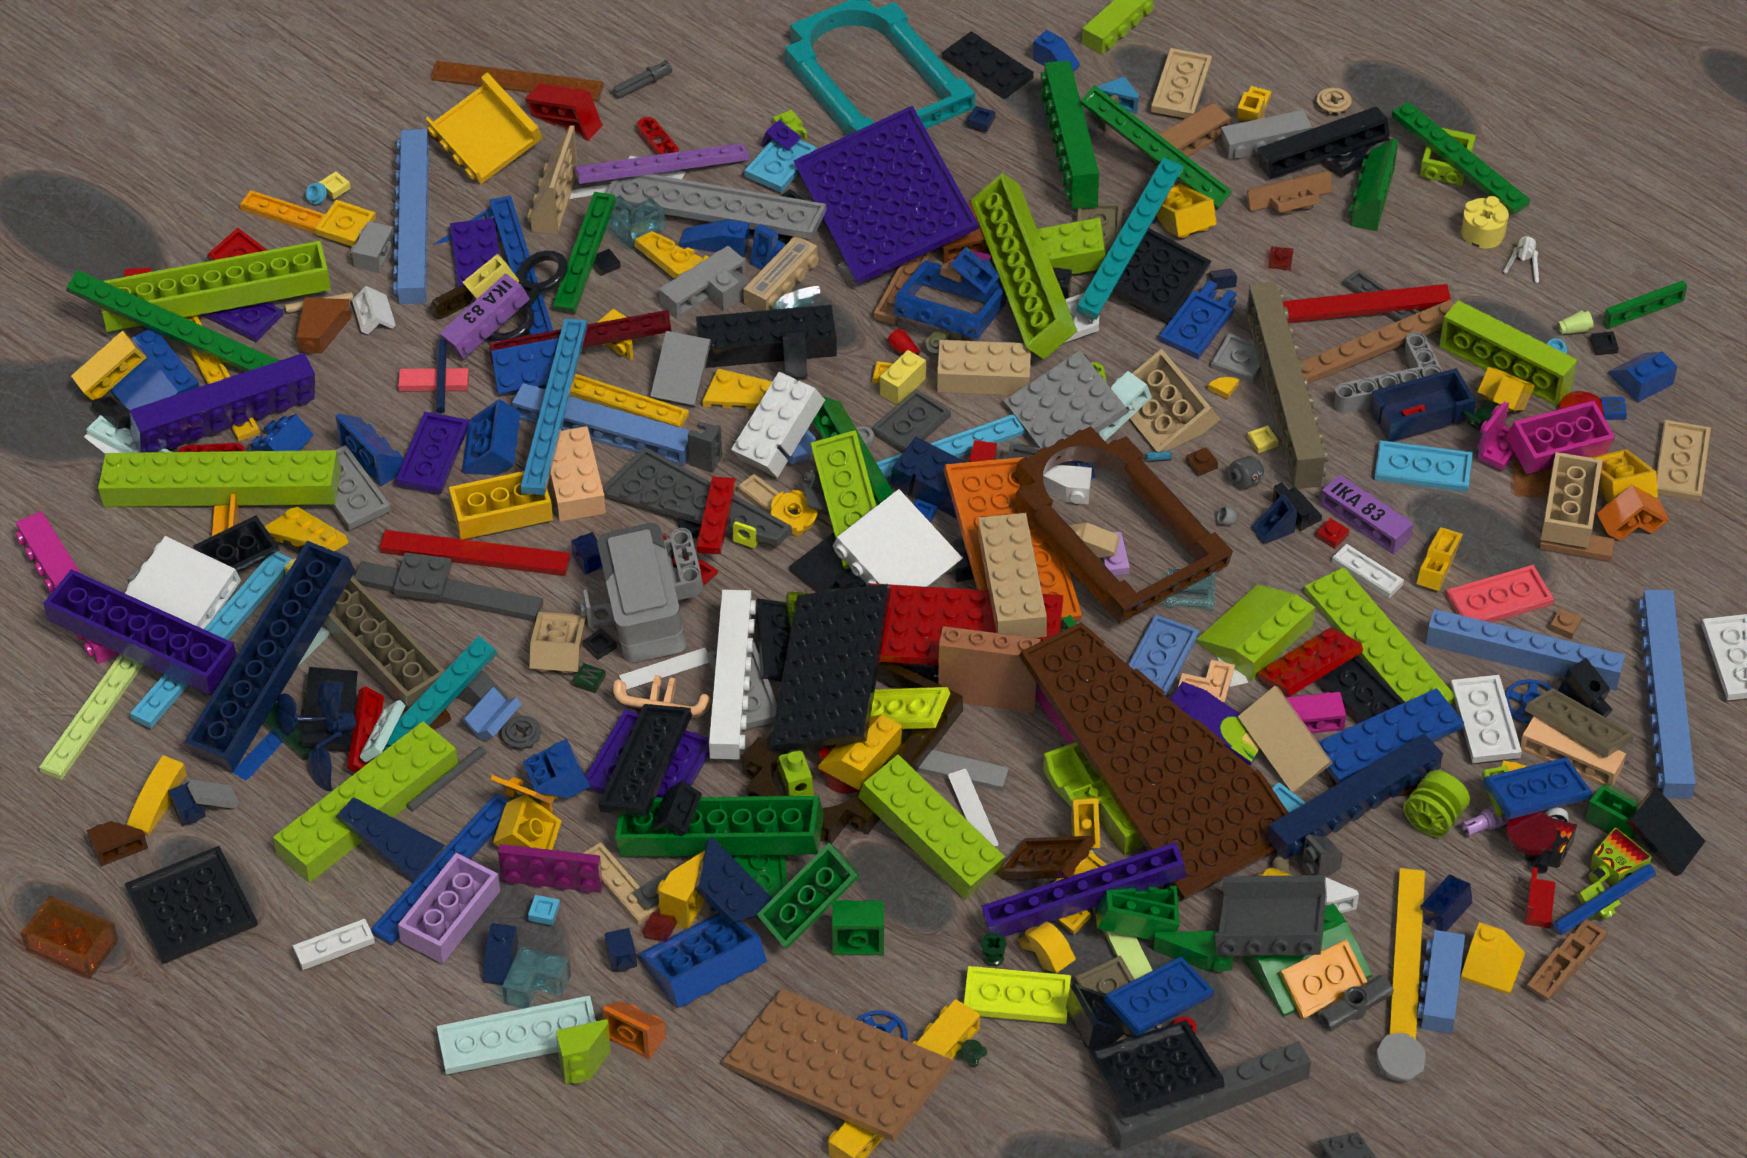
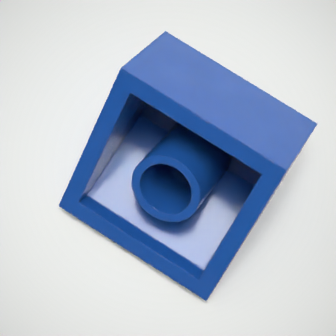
(1645, 375)

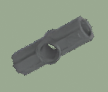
(1343, 1008)

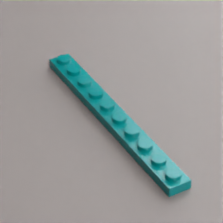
(1129, 238)

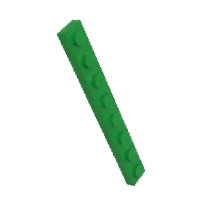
(1153, 144)
(1460, 157)

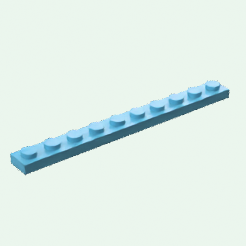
(224, 624)

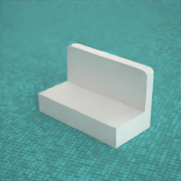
(371, 309)

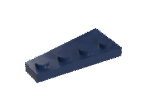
(393, 840)

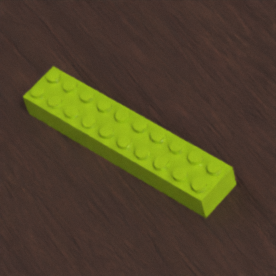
(1023, 266)
(227, 282)
(214, 476)

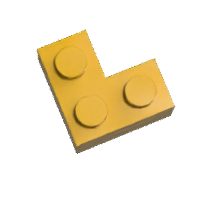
(1500, 387)

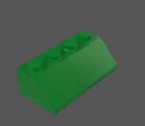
(1374, 186)
(808, 895)

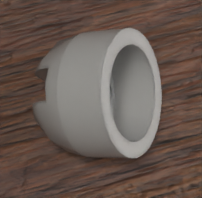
(1226, 515)

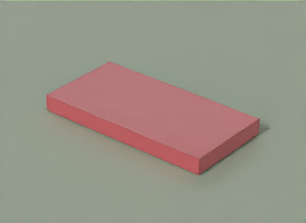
(1501, 595)

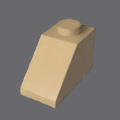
(1099, 540)

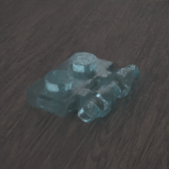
(799, 298)

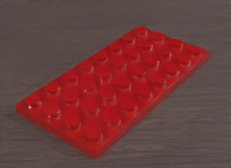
(920, 613)

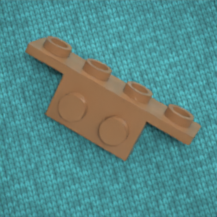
(1291, 193)

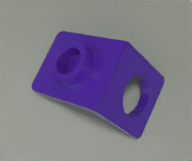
(782, 135)

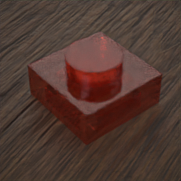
(1280, 258)
(659, 927)

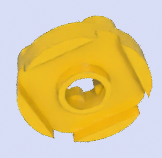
(795, 500)

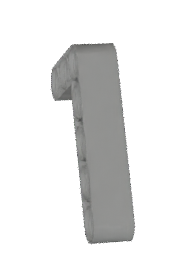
(1357, 394)

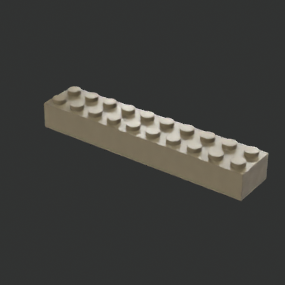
(1286, 385)

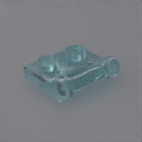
(1203, 587)

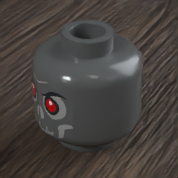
(1246, 472)

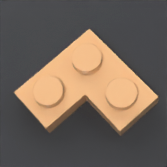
(1217, 679)

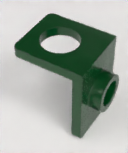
(1482, 415)

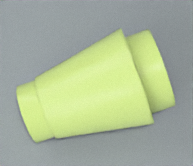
(1576, 323)

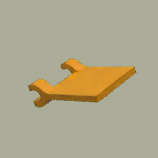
(513, 786)

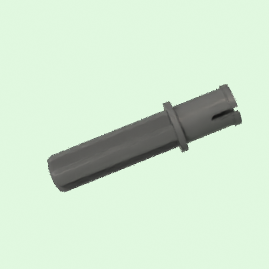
(642, 79)

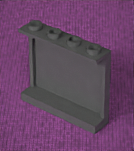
(1272, 915)

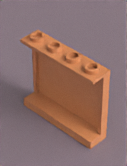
(987, 668)

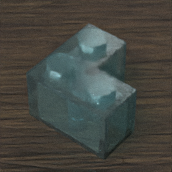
(633, 222)
(533, 972)

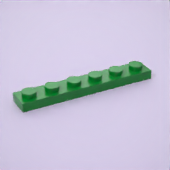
(584, 252)

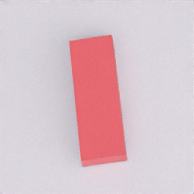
(425, 379)

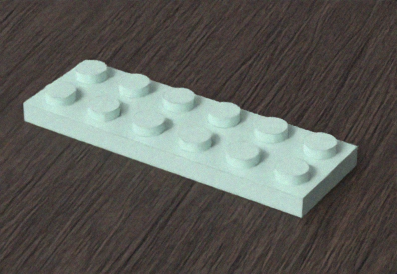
(510, 1034)

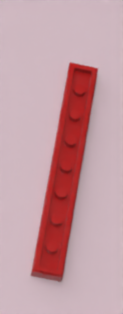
(1366, 303)
(477, 552)

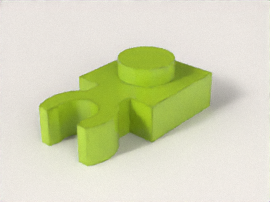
(792, 121)

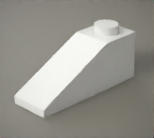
(1069, 483)

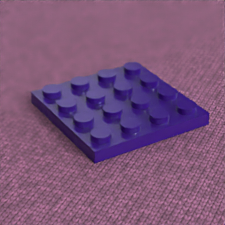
(685, 765)

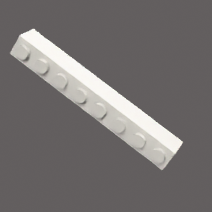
(730, 674)

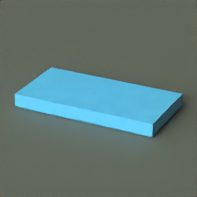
(1423, 466)

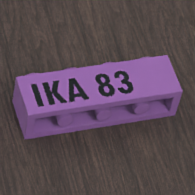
(484, 316)
(1366, 514)

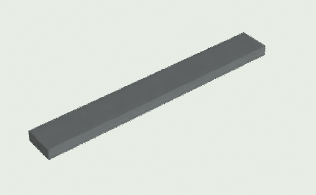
(459, 593)

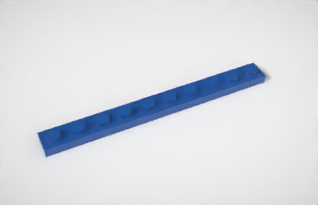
(516, 253)

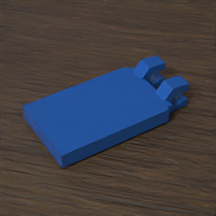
(1198, 321)

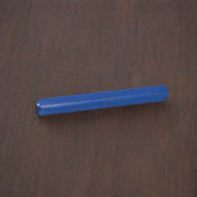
(1604, 899)

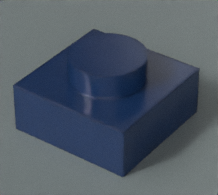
(981, 118)

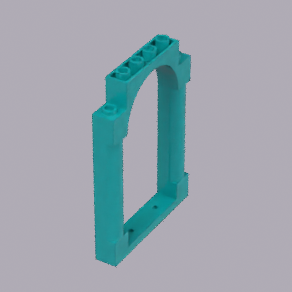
(893, 23)

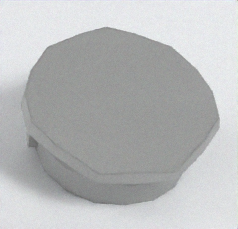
(1400, 1057)

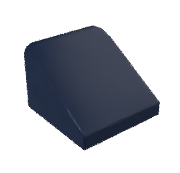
(1224, 278)

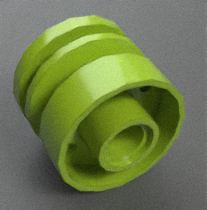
(1436, 803)

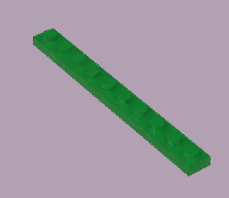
(166, 323)

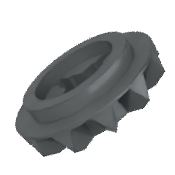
(523, 724)

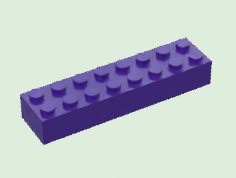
(222, 404)
(140, 631)

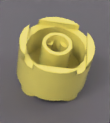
(1484, 222)

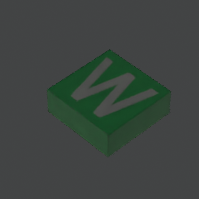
(589, 678)

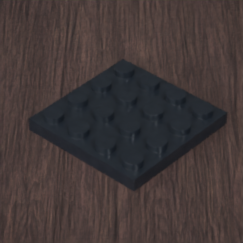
(1161, 275)
(190, 904)
(1156, 1068)

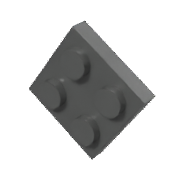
(422, 576)

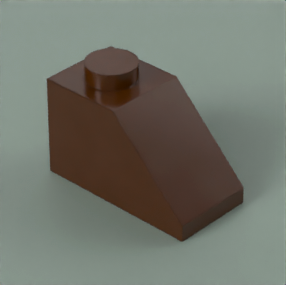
(115, 841)

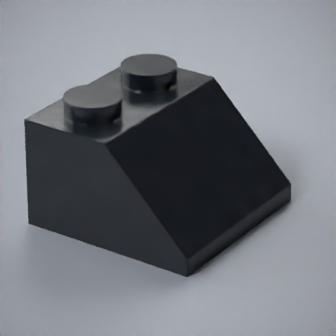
(1092, 1017)

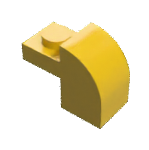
(1253, 104)
(1049, 946)

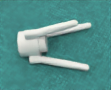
(1525, 251)

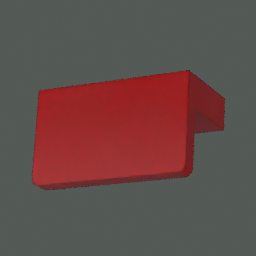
(1539, 901)

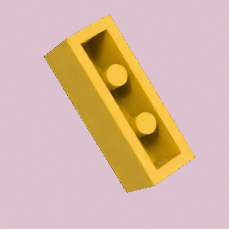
(108, 366)

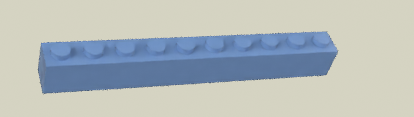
(412, 218)
(1666, 694)

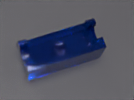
(1447, 903)

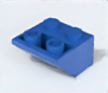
(284, 435)
(557, 771)

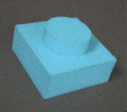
(544, 910)

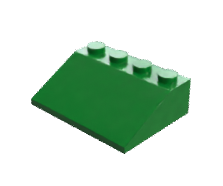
(1267, 967)

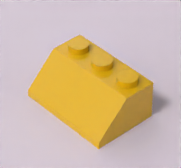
(860, 760)

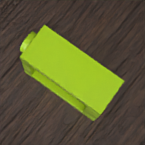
(1434, 169)

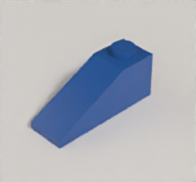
(717, 235)

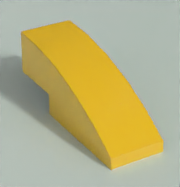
(1439, 559)
(154, 796)

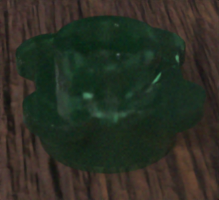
(971, 1046)

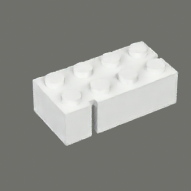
(776, 422)

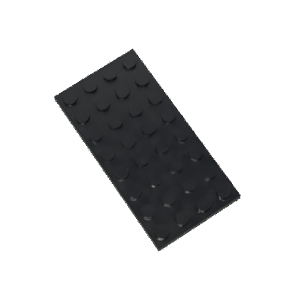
(831, 668)

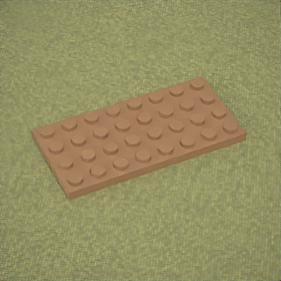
(838, 1064)

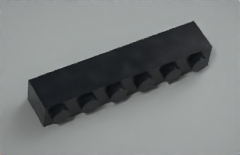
(1323, 142)

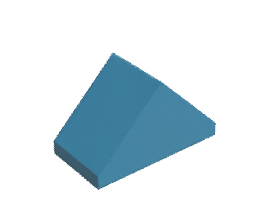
(1127, 95)

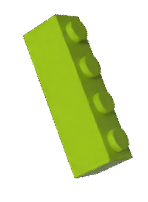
(1114, 23)

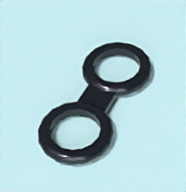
(534, 289)

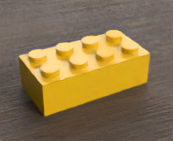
(497, 506)

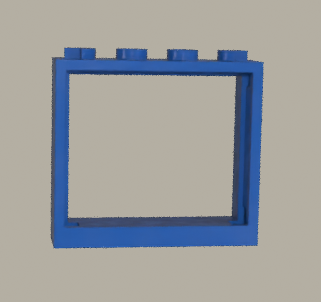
(945, 316)

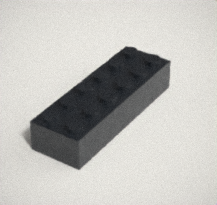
(758, 337)

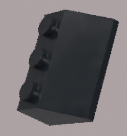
(239, 544)

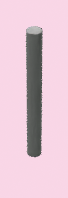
(446, 778)

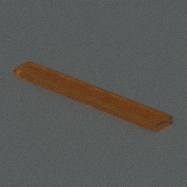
(510, 79)

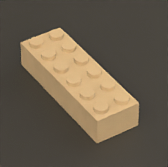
(1012, 576)

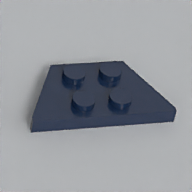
(728, 885)

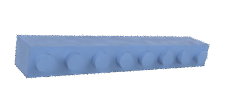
(610, 425)
(1519, 647)

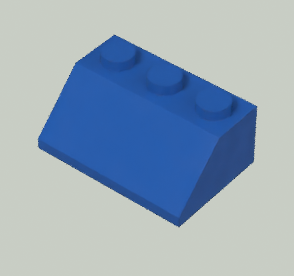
(492, 440)
(369, 448)

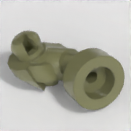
(932, 342)

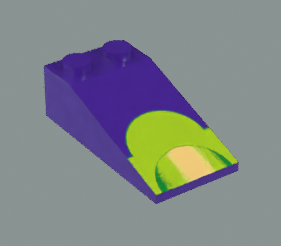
(1218, 718)

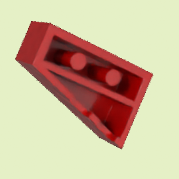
(566, 108)

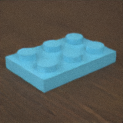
(775, 165)

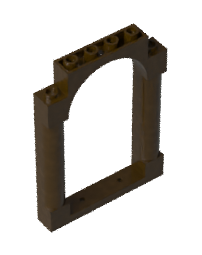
(761, 761)

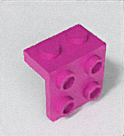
(1493, 445)

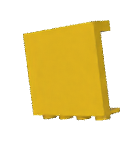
(485, 131)

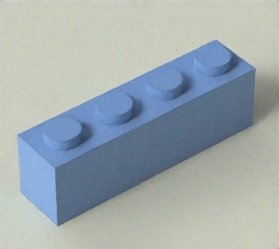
(1442, 981)

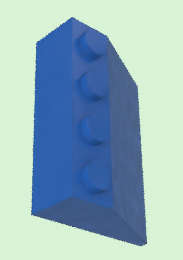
(156, 377)
(703, 958)

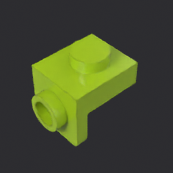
(1593, 891)

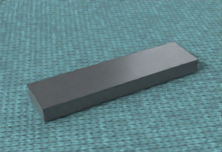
(1360, 282)

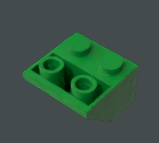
(1612, 808)

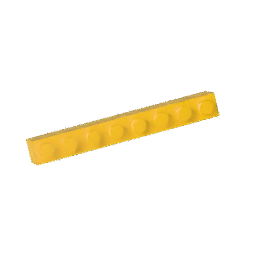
(943, 1037)

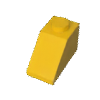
(1086, 819)

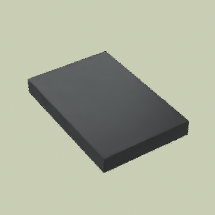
(912, 417)

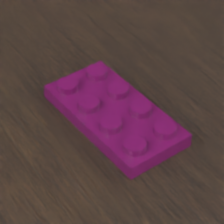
(550, 868)

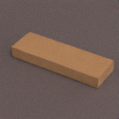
(1599, 548)

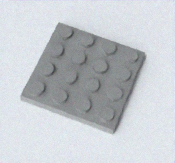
(1065, 401)

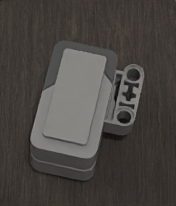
(647, 587)

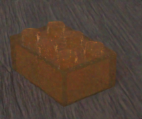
(69, 936)

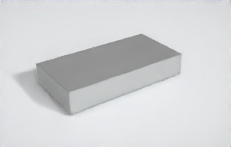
(213, 794)

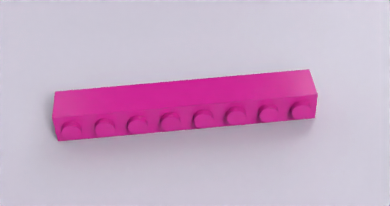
(54, 564)

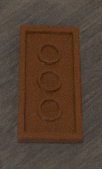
(1046, 857)

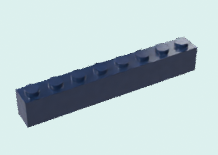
(1355, 796)

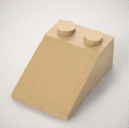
(557, 642)

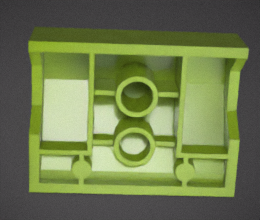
(1073, 775)

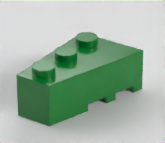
(1139, 911)

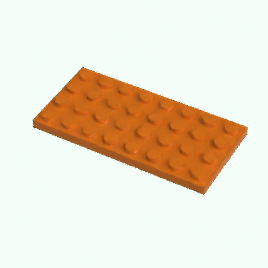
(990, 490)

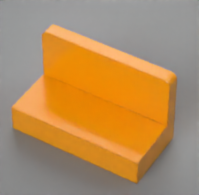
(225, 516)

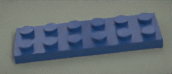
(1386, 732)

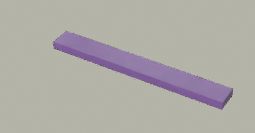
(661, 163)

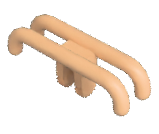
(620, 694)

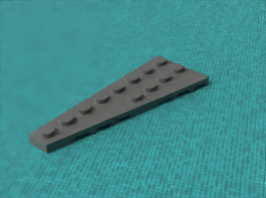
(675, 491)

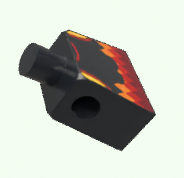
(1556, 855)

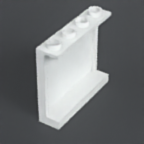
(896, 546)
(184, 583)

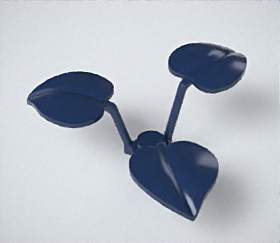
(329, 702)

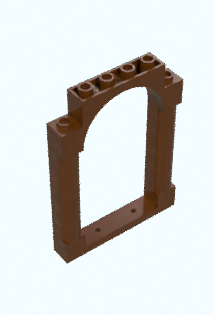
(1125, 461)

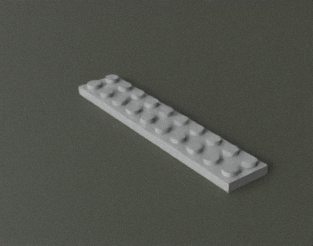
(721, 203)

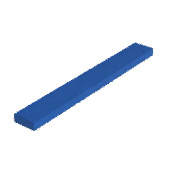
(466, 843)

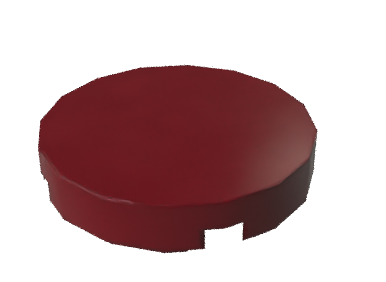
(1532, 833)

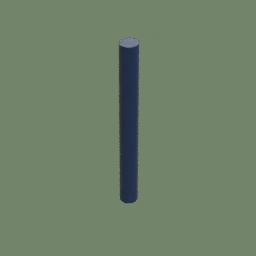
(441, 376)

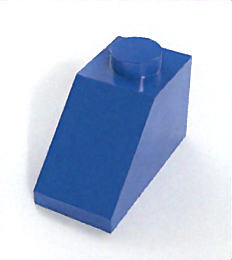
(1052, 48)

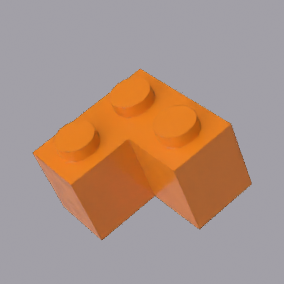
(1632, 510)

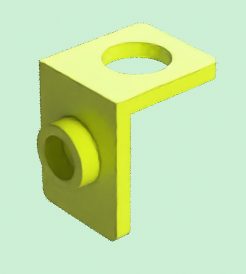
(737, 537)

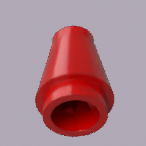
(901, 342)

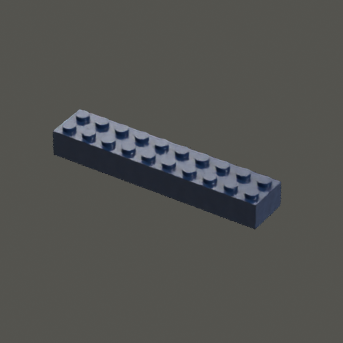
(270, 656)

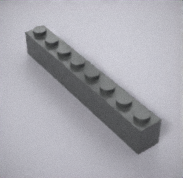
(1242, 1084)

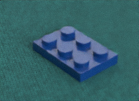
(523, 364)

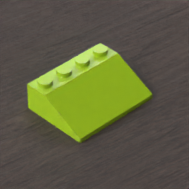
(1258, 629)

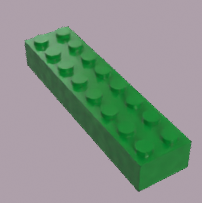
(1070, 135)
(737, 823)

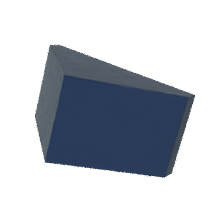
(1276, 521)

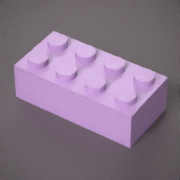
(449, 908)

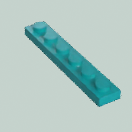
(445, 688)

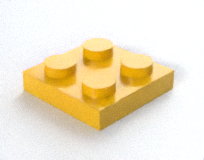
(344, 223)

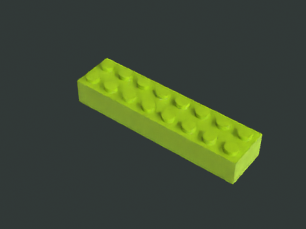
(386, 783)

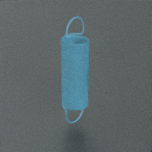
(1158, 456)

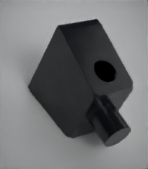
(1586, 687)

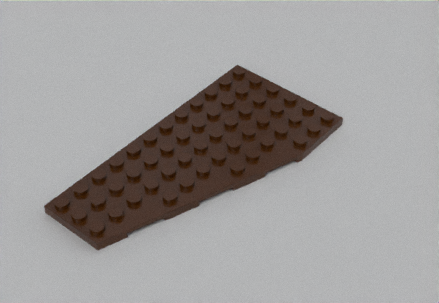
(1156, 760)

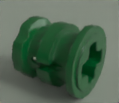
(993, 949)

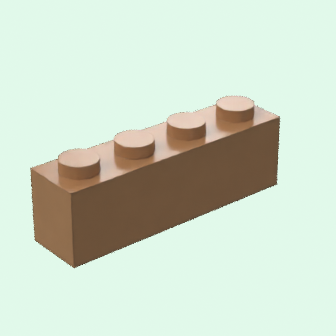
(1197, 130)

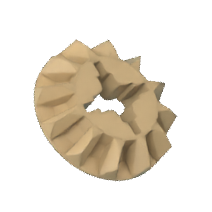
(1338, 95)

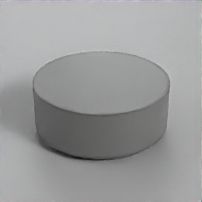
(867, 435)

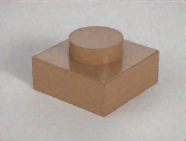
(949, 272)
(1565, 623)

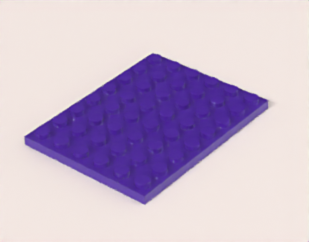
(886, 194)

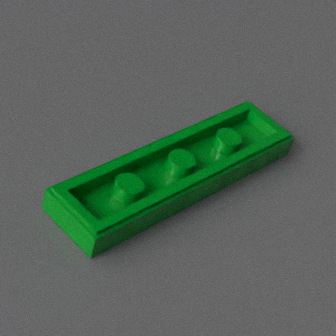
(1644, 304)

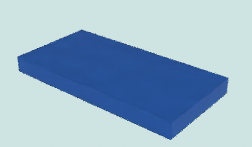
(1537, 788)
(1158, 996)

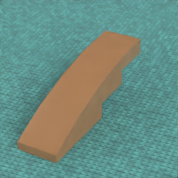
(1567, 959)

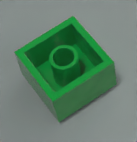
(858, 927)

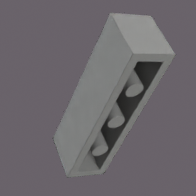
(1245, 137)
(692, 286)

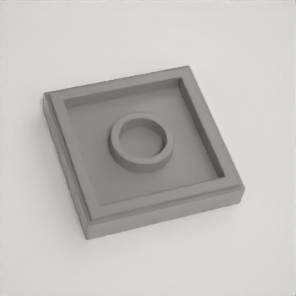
(1237, 358)

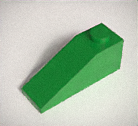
(1195, 947)

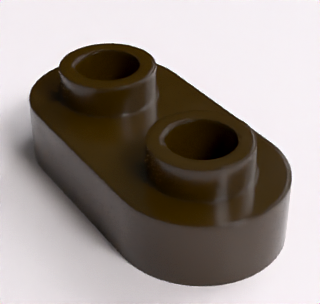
(451, 302)

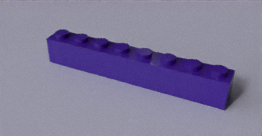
(1083, 890)

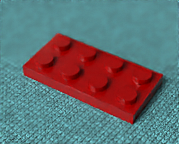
(1310, 661)

